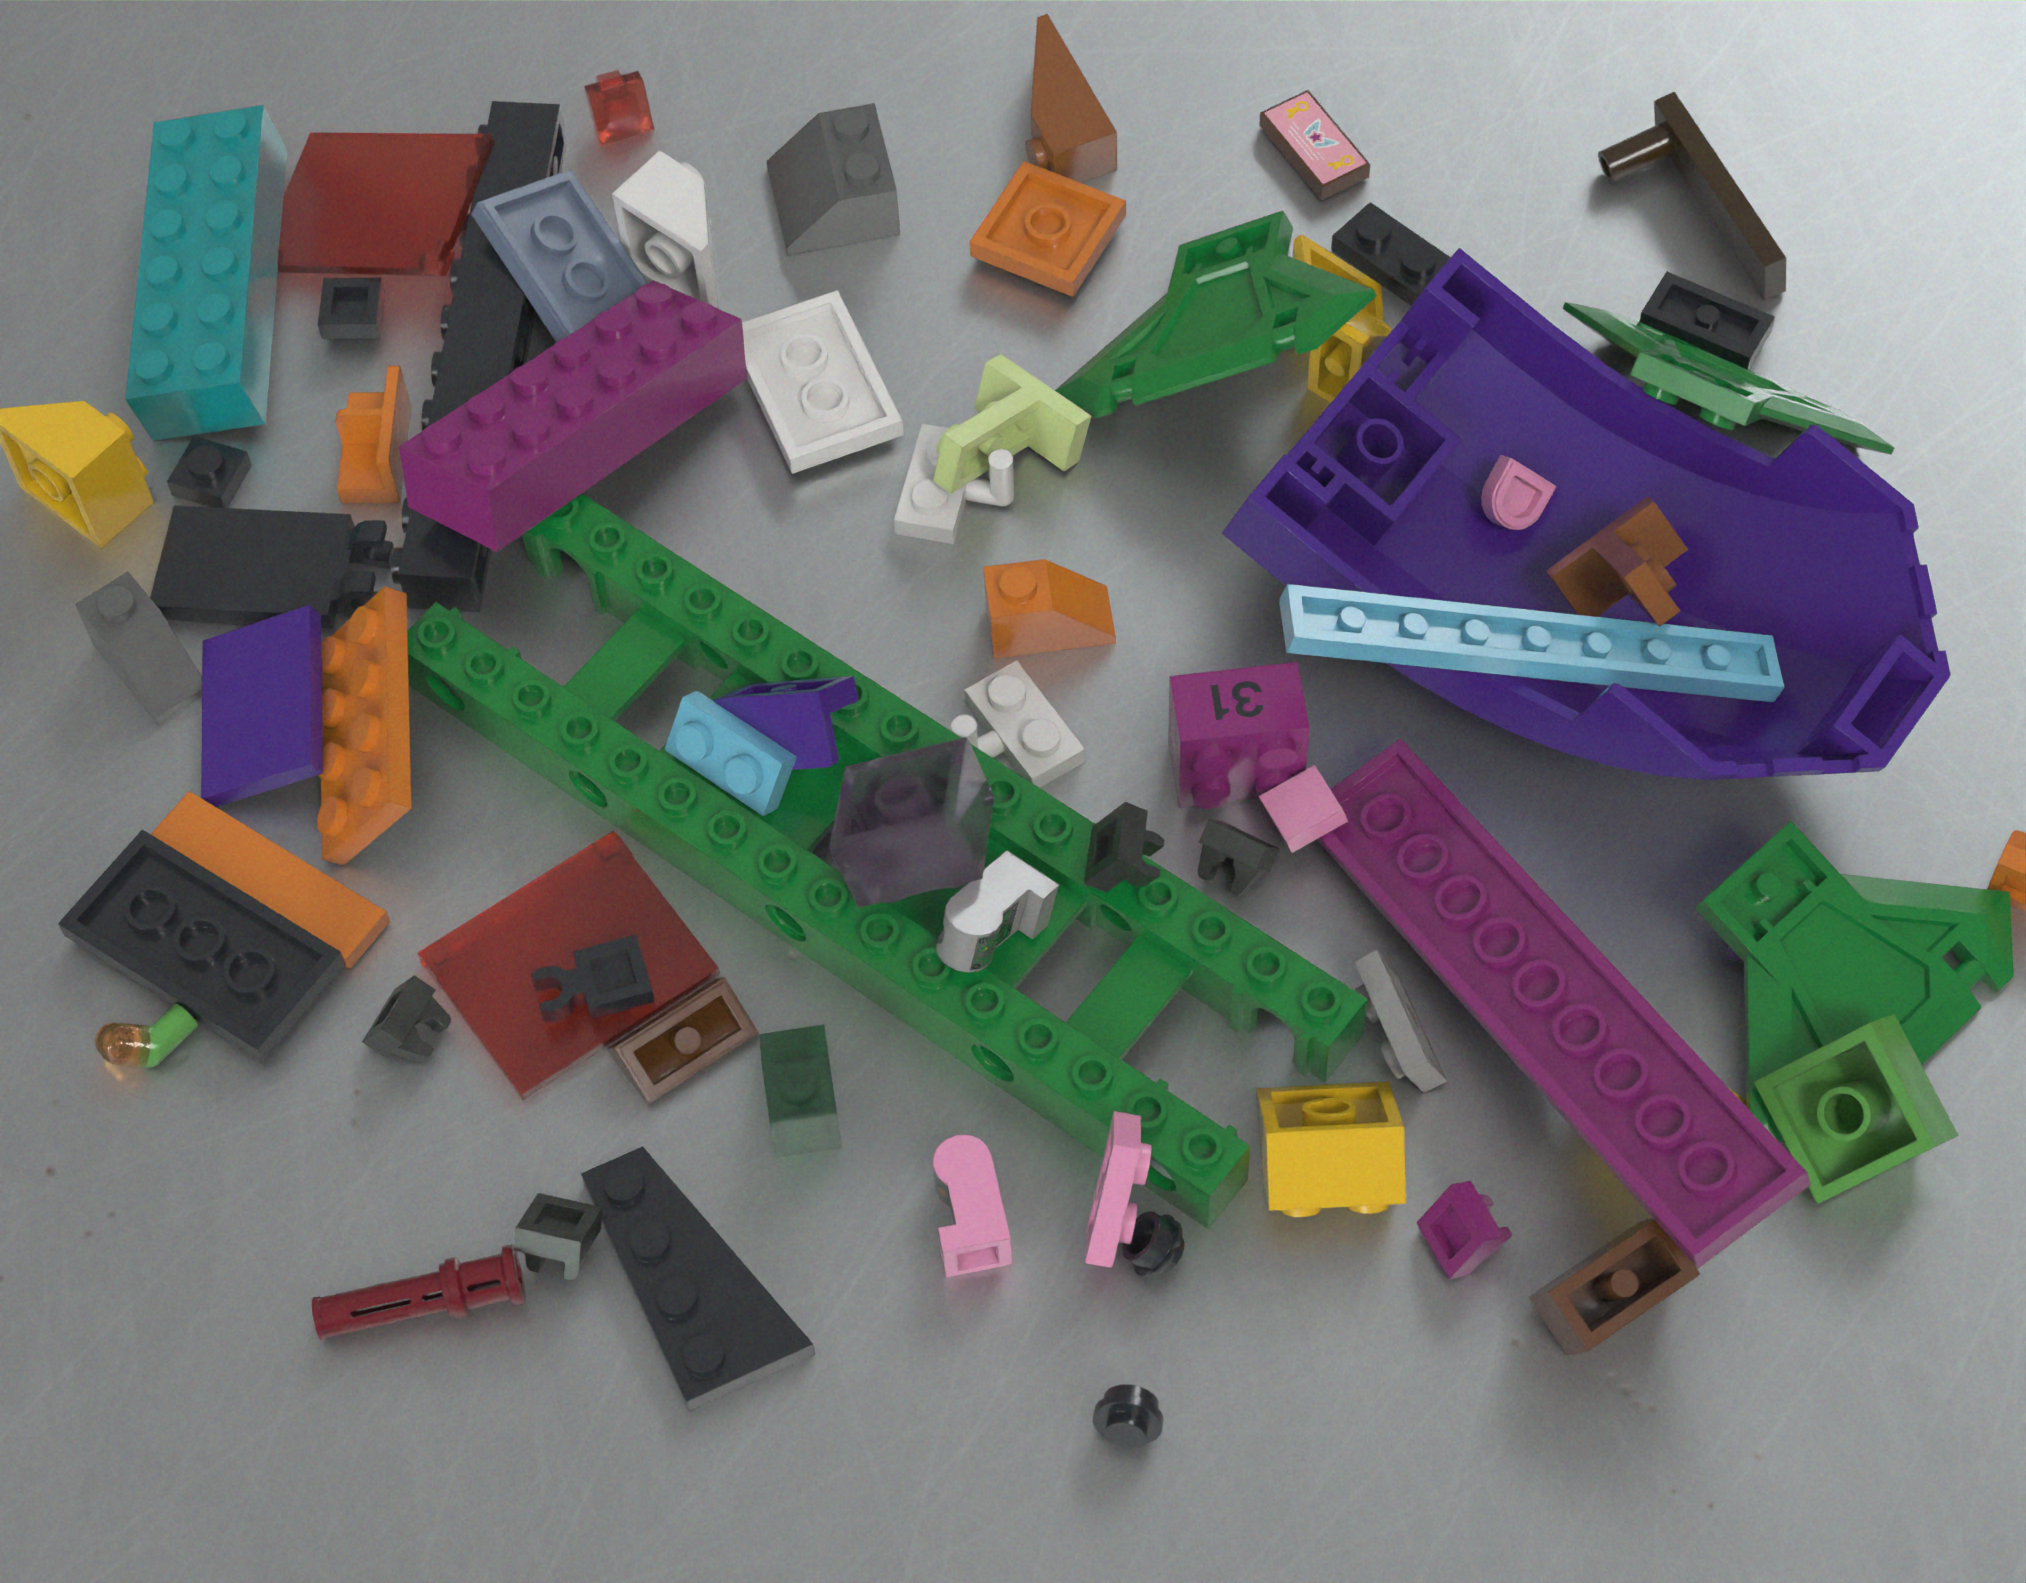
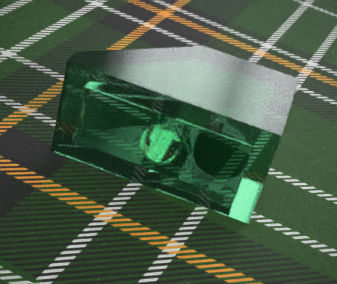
(799, 1091)

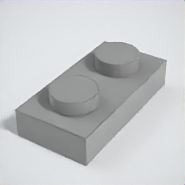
(1407, 1045)

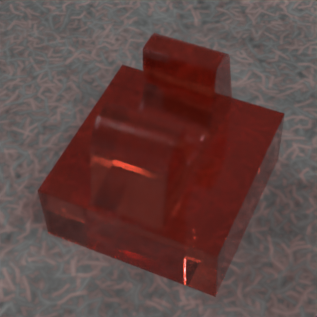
(618, 106)

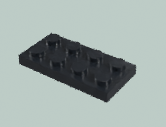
(202, 944)

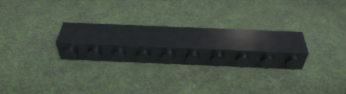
(484, 341)

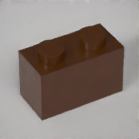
(1613, 1287)

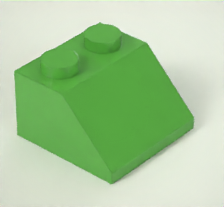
(1856, 1108)

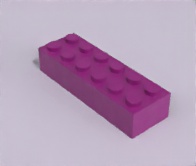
(573, 414)

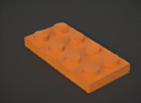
(365, 727)

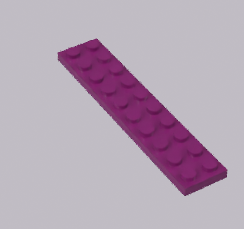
(1559, 1008)

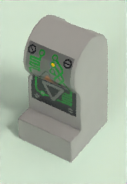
(993, 909)

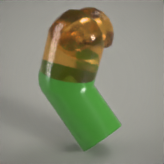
(144, 1044)

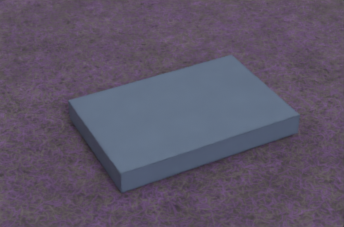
(559, 251)

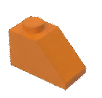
(1044, 609)

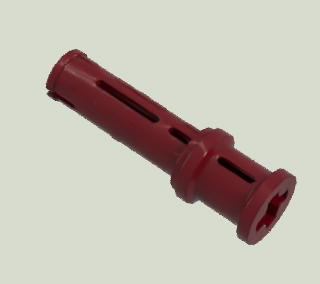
(462, 1287)

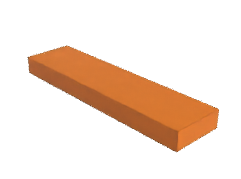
(273, 876)

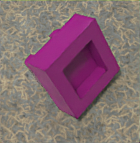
(1462, 1229)

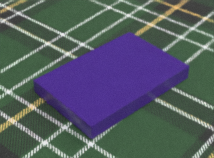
(261, 707)

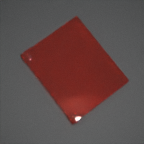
(379, 202)
(571, 907)

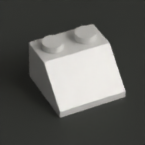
(668, 227)

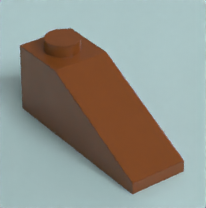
(1067, 120)

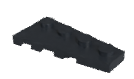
(695, 1292)

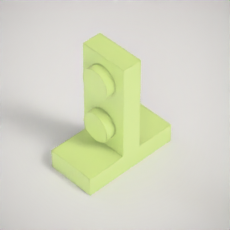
(1013, 415)

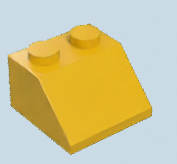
(77, 465)
(1331, 1148)

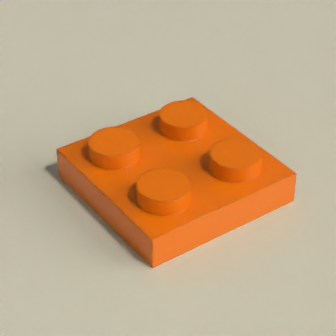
(1048, 228)

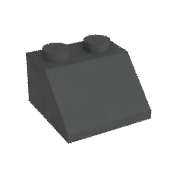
(835, 182)

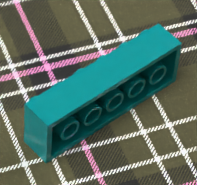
(207, 274)

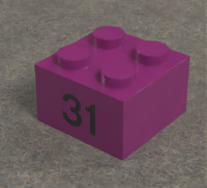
(1236, 733)

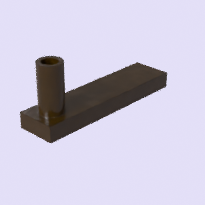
(1682, 140)

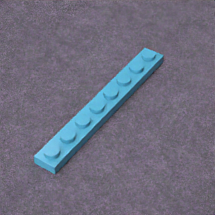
(1529, 643)

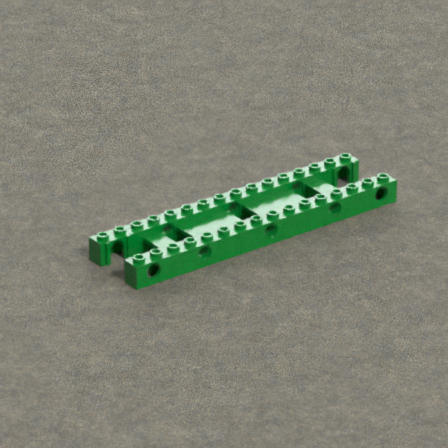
(882, 950)

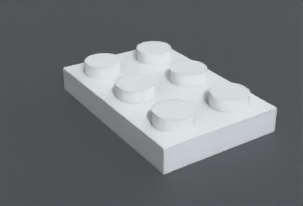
(817, 382)

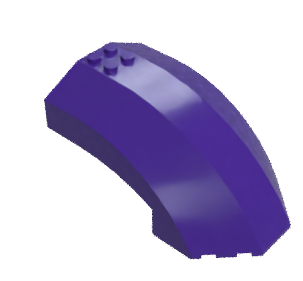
(1776, 546)

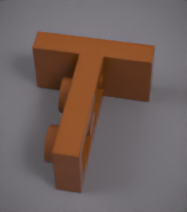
(1623, 561)

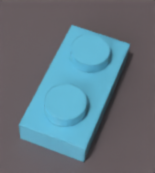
(730, 753)

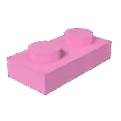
(1111, 1215)

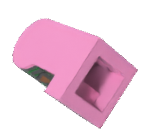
(971, 1190)

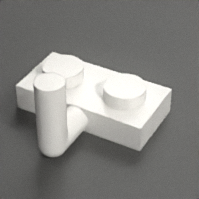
(933, 512)
(1019, 726)

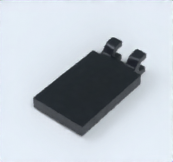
(265, 563)

